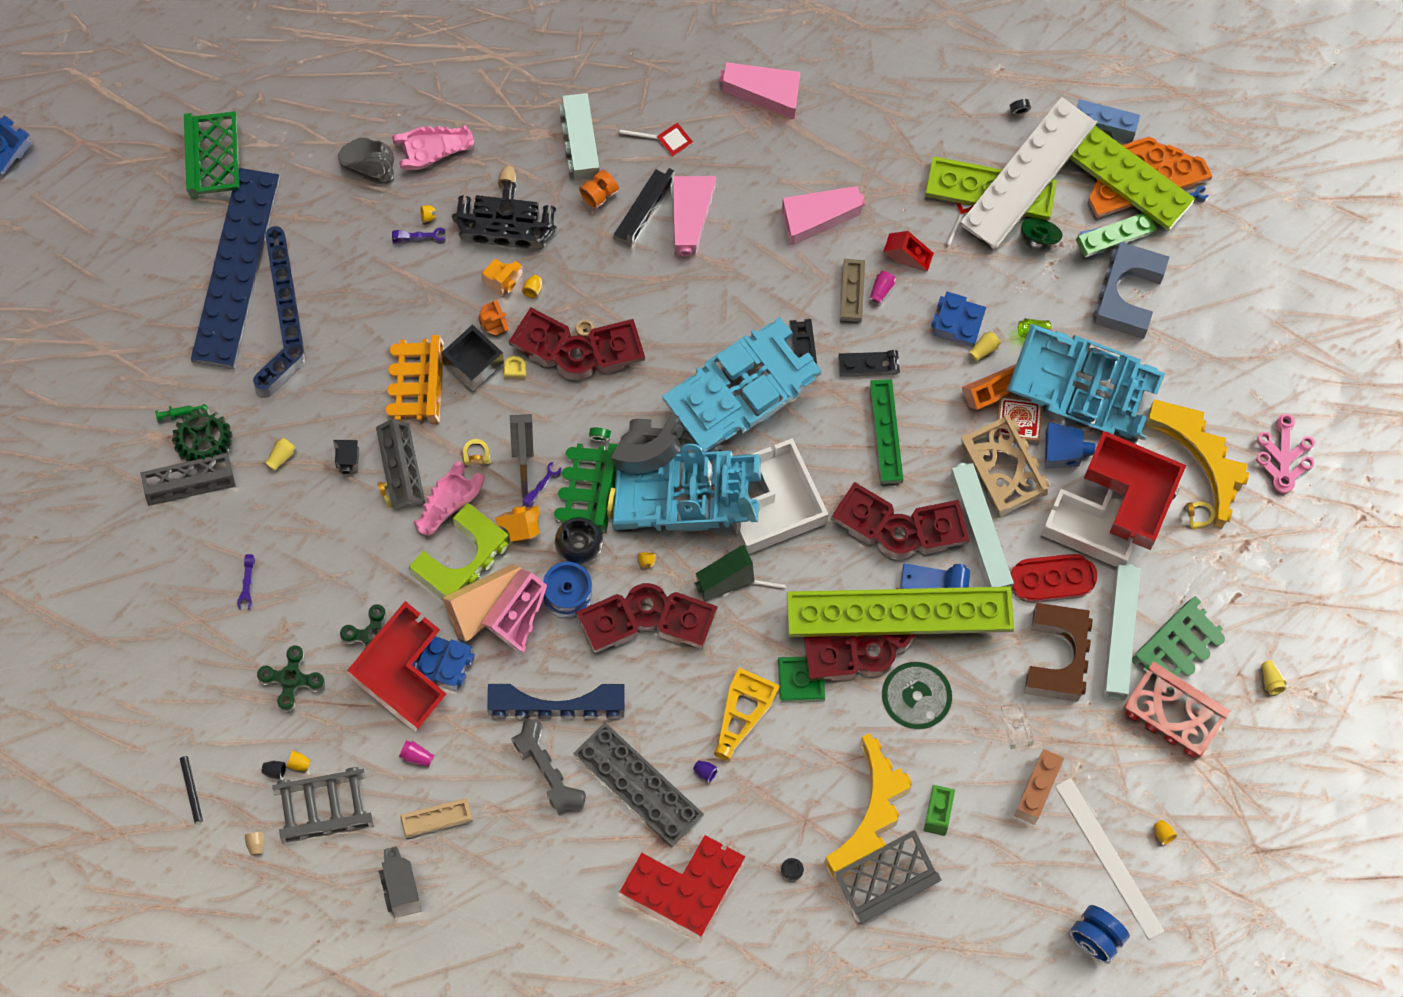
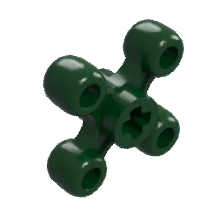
(364, 634)
(289, 687)

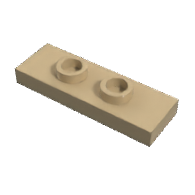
(436, 818)

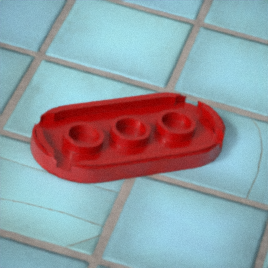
(1053, 578)

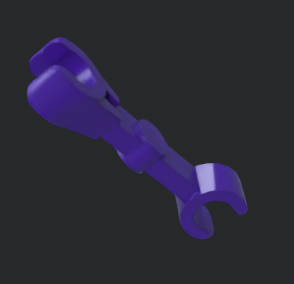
(400, 236)
(530, 498)
(249, 564)

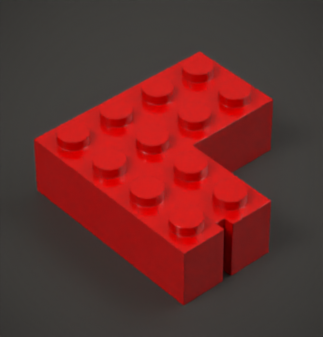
(1144, 479)
(387, 668)
(686, 899)

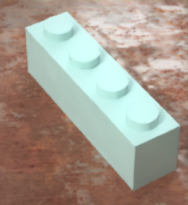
(580, 136)

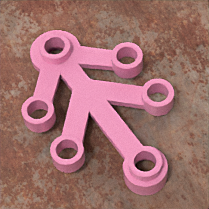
(1284, 456)

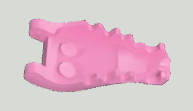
(428, 145)
(447, 497)

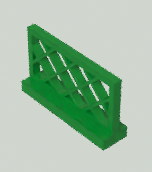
(194, 158)

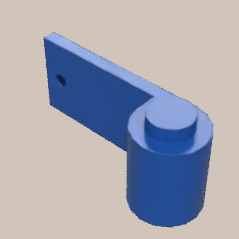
(927, 577)

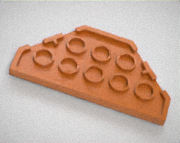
(1168, 160)

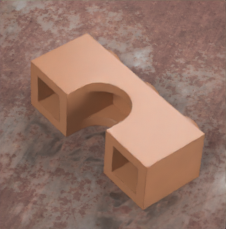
(1039, 787)

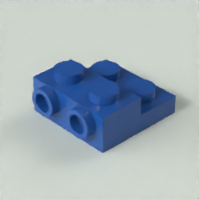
(12, 143)
(958, 319)
(446, 662)

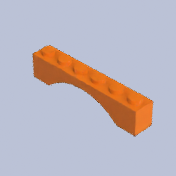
(988, 389)

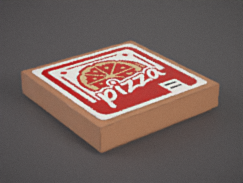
(1027, 415)

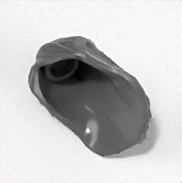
(368, 158)

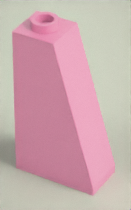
(763, 86)
(690, 209)
(819, 211)

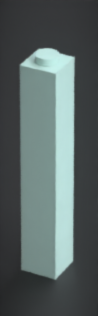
(980, 526)
(1121, 632)

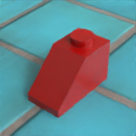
(908, 250)

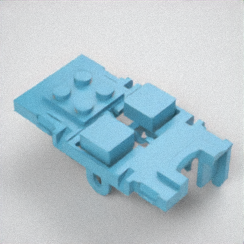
(1048, 370)
(709, 407)
(649, 496)

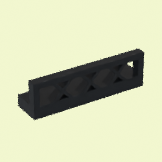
(644, 207)

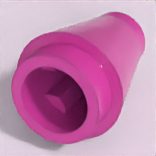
(882, 286)
(416, 754)

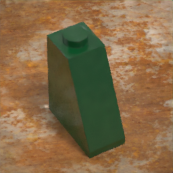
(725, 574)

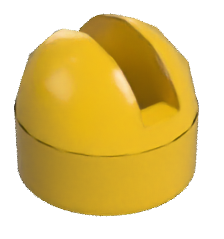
(426, 213)
(646, 558)

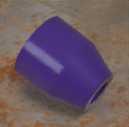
(705, 770)

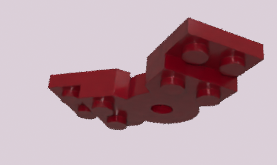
(603, 350)
(927, 530)
(620, 618)
(846, 656)

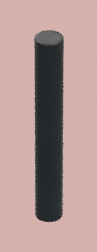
(191, 789)

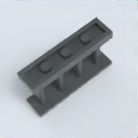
(315, 827)

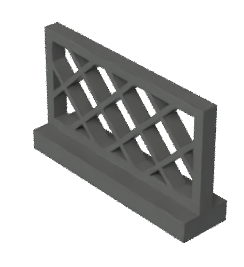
(522, 444)
(891, 896)

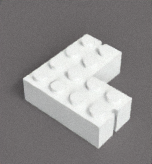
(789, 501)
(1087, 526)

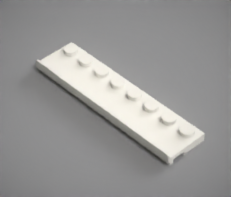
(1028, 173)

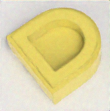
(514, 368)

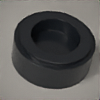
(1020, 106)

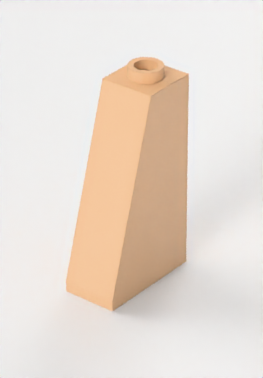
(473, 602)

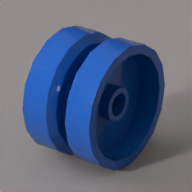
(567, 589)
(1099, 934)

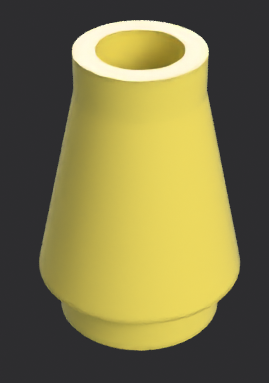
(986, 344)
(280, 453)
(1273, 680)

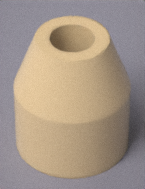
(505, 175)
(255, 842)

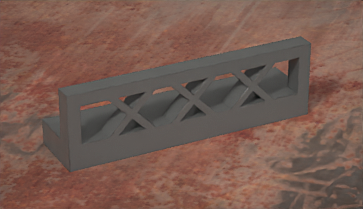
(397, 463)
(188, 484)

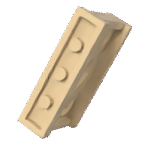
(1000, 494)

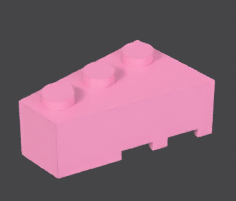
(515, 610)

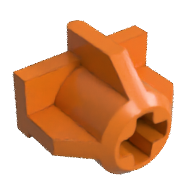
(492, 318)

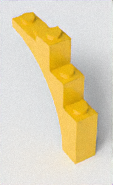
(1188, 429)
(880, 816)

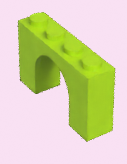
(489, 541)

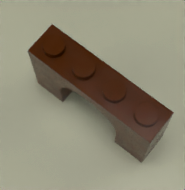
(1073, 627)

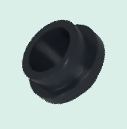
(792, 869)

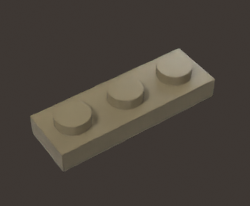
(852, 290)

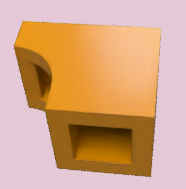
(502, 276)
(520, 523)

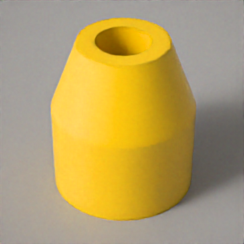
(532, 286)
(298, 761)
(1164, 832)

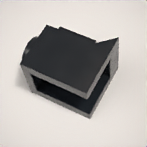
(346, 456)

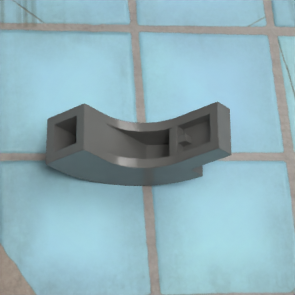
(651, 455)

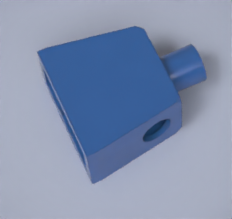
(1065, 446)

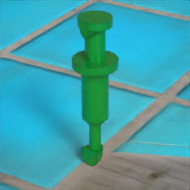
(178, 411)

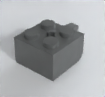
(399, 880)

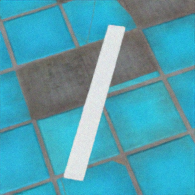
(1110, 859)

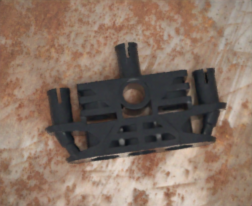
(501, 229)

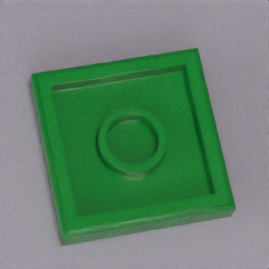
(795, 682)

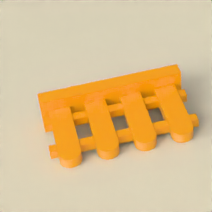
(430, 389)

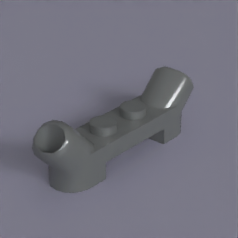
(641, 433)
(528, 745)

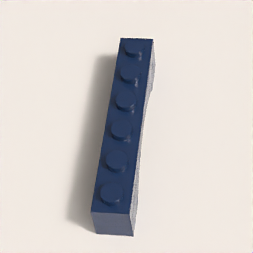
(508, 701)

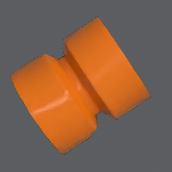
(600, 188)

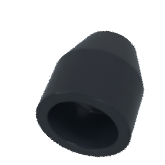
(274, 769)

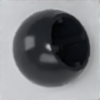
(581, 528)

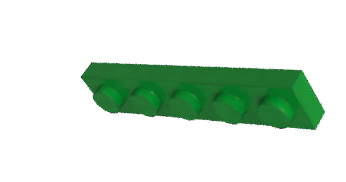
(886, 431)

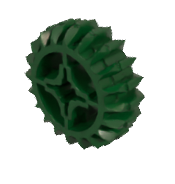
(190, 428)

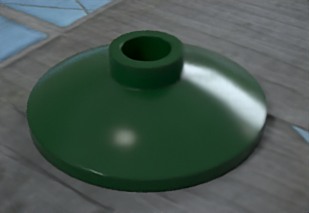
(1041, 231)

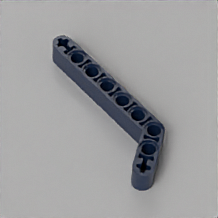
(287, 326)

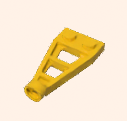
(754, 688)

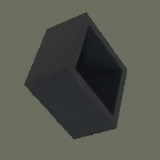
(472, 357)

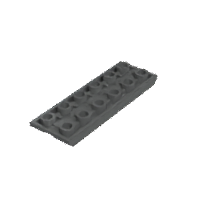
(638, 784)

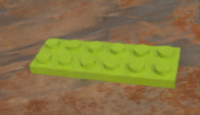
(1132, 178)
(967, 182)

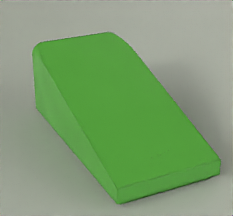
(939, 810)

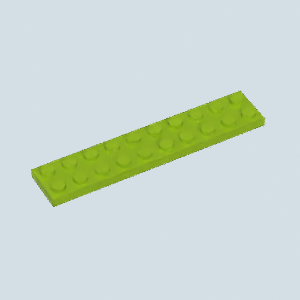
(899, 611)

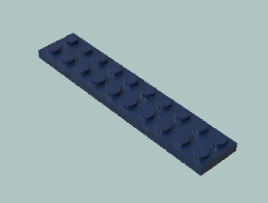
(235, 269)

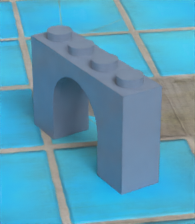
(1113, 310)

